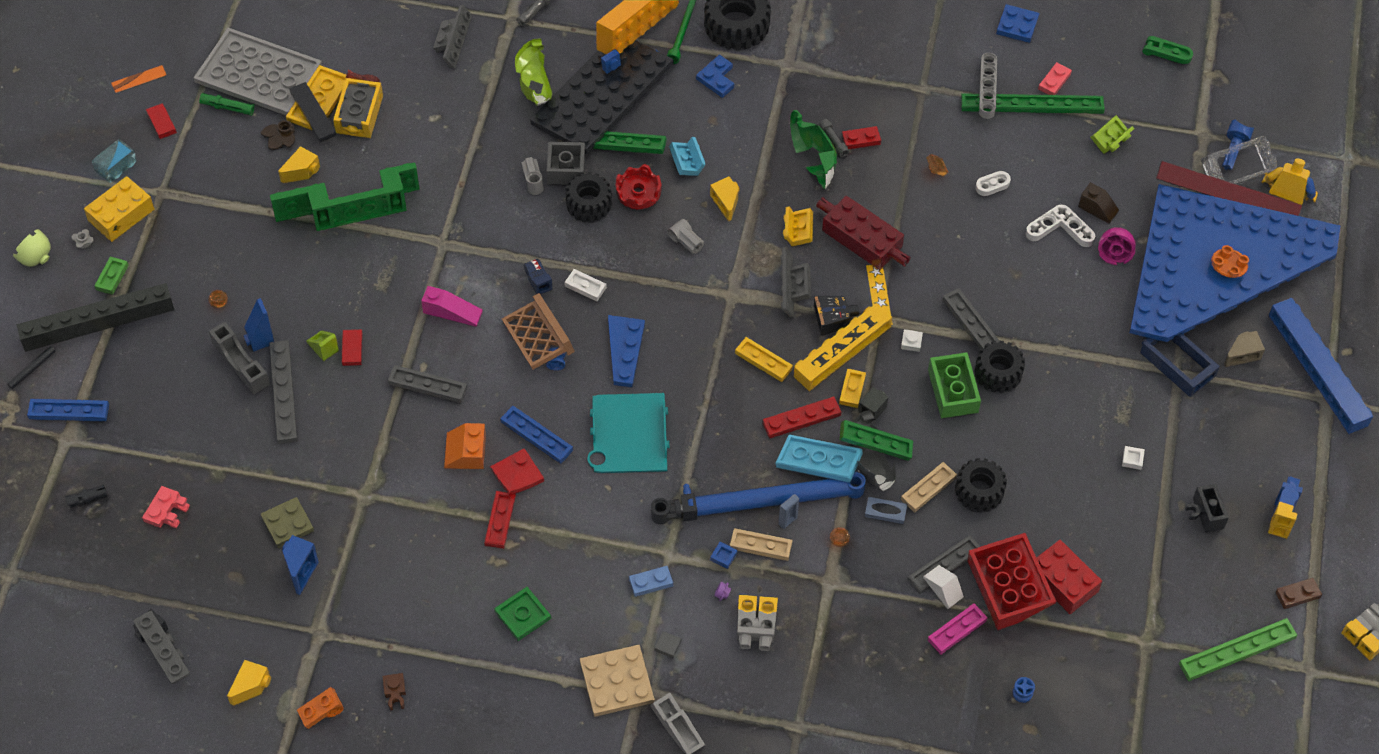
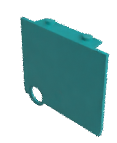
(629, 432)

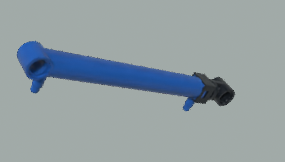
(752, 498)

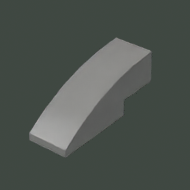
(677, 724)

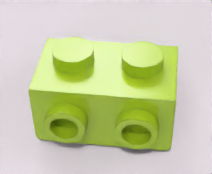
(1111, 134)

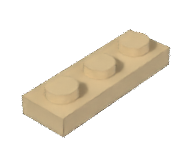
(928, 487)
(761, 544)

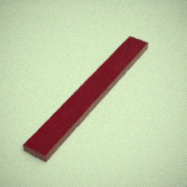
(1222, 189)

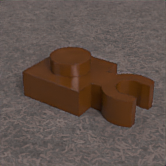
(394, 688)

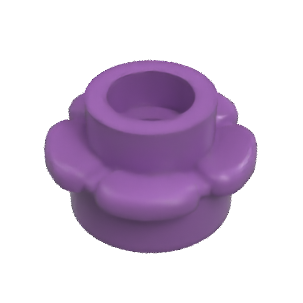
(722, 591)

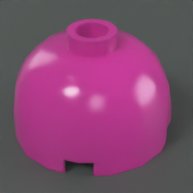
(1117, 246)

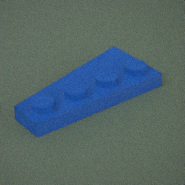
(625, 347)

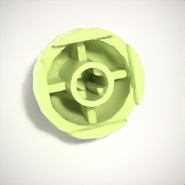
(33, 250)

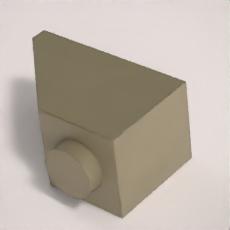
(1245, 349)

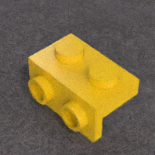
(798, 226)

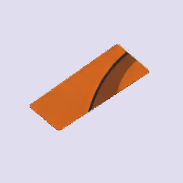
(139, 78)

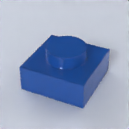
(611, 61)
(723, 555)

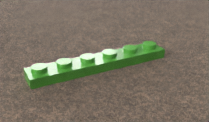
(1237, 649)

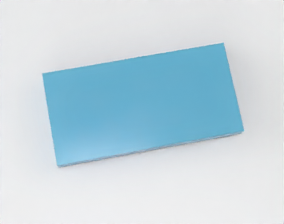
(819, 458)

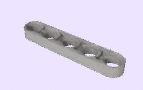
(988, 91)

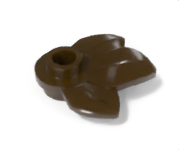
(279, 135)

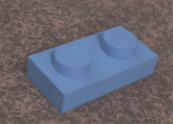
(651, 581)

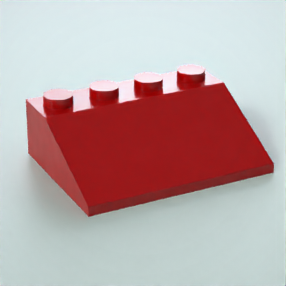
(1010, 580)

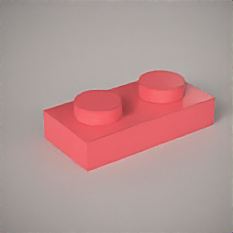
(1055, 79)

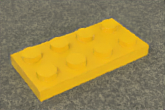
(327, 89)

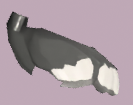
(873, 463)

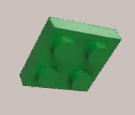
(522, 613)

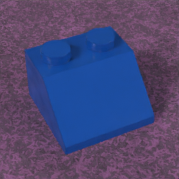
(300, 561)

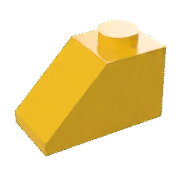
(299, 166)
(725, 196)
(249, 682)

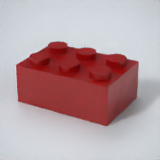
(1068, 576)

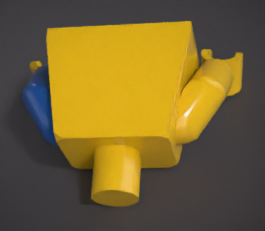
(1291, 182)

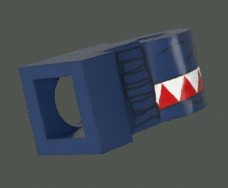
(537, 276)

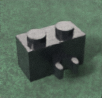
(1209, 508)

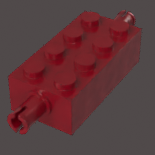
(863, 232)

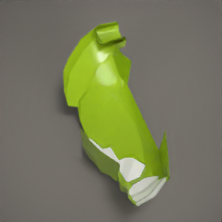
(530, 64)

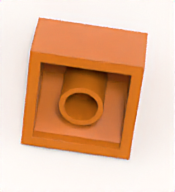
(466, 447)

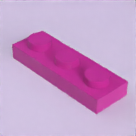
(957, 628)

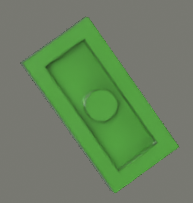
(111, 275)

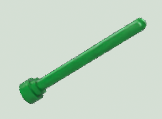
(674, 52)

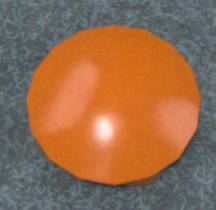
(1230, 262)

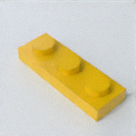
(763, 359)

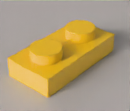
(852, 388)

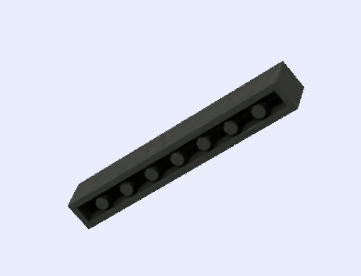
(95, 317)

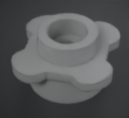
(82, 243)

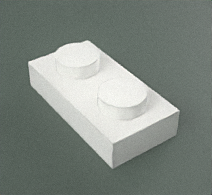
(585, 285)

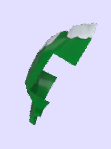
(811, 135)

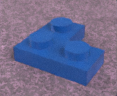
(713, 76)

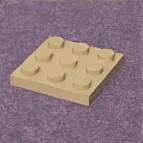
(616, 680)

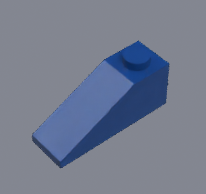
(258, 328)

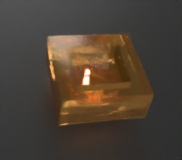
(936, 165)

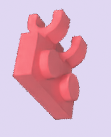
(161, 507)

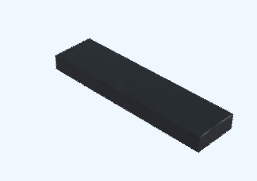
(312, 112)

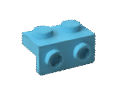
(687, 157)

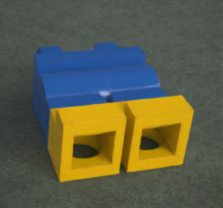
(1283, 515)

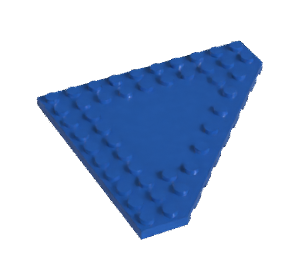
(1186, 229)

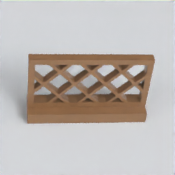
(553, 328)

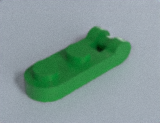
(1168, 50)

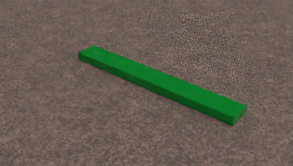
(1037, 103)

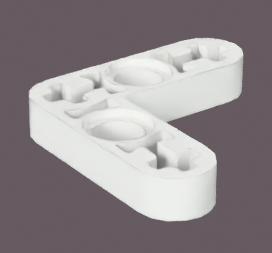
(1059, 220)

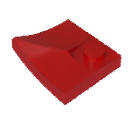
(517, 472)

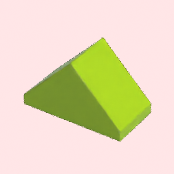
(324, 344)

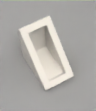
(944, 585)

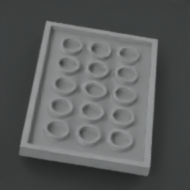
(255, 70)

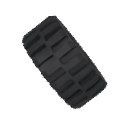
(737, 33)

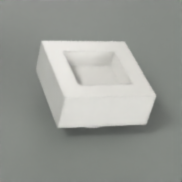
(911, 340)
(1133, 457)

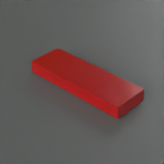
(500, 519)

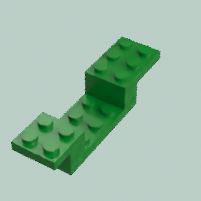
(351, 208)

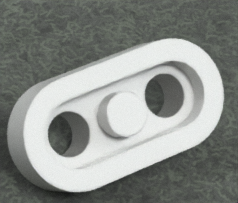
(992, 184)

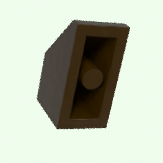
(1098, 203)

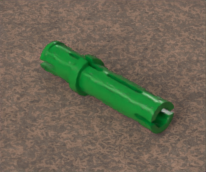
(232, 105)

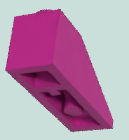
(449, 306)

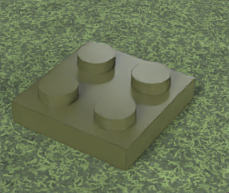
(286, 521)

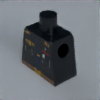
(833, 313)

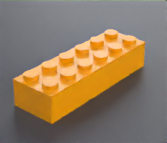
(629, 22)

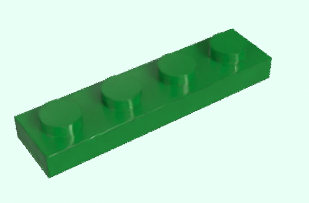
(632, 142)
(876, 440)

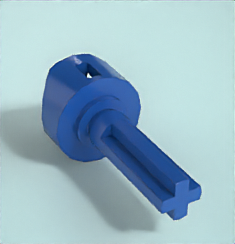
(1237, 134)

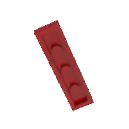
(801, 417)

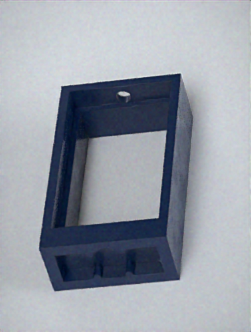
(1187, 385)

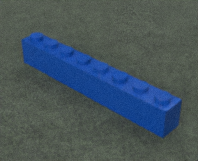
(1320, 365)

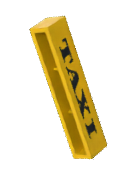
(842, 346)

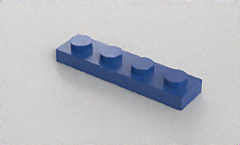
(68, 410)
(536, 434)

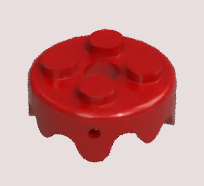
(638, 178)

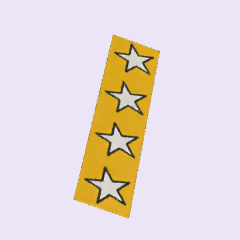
(878, 287)

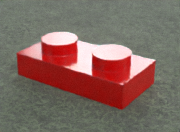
(861, 137)

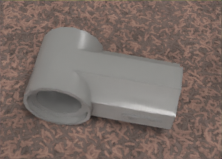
(533, 176)
(683, 233)

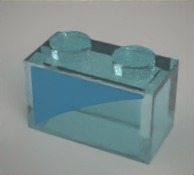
(114, 160)

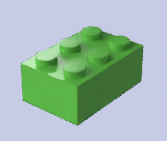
(954, 385)

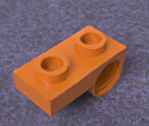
(324, 705)

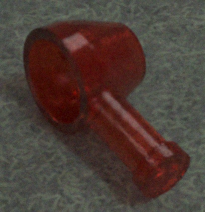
(367, 77)

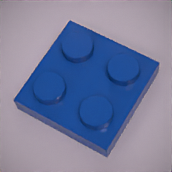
(1017, 23)

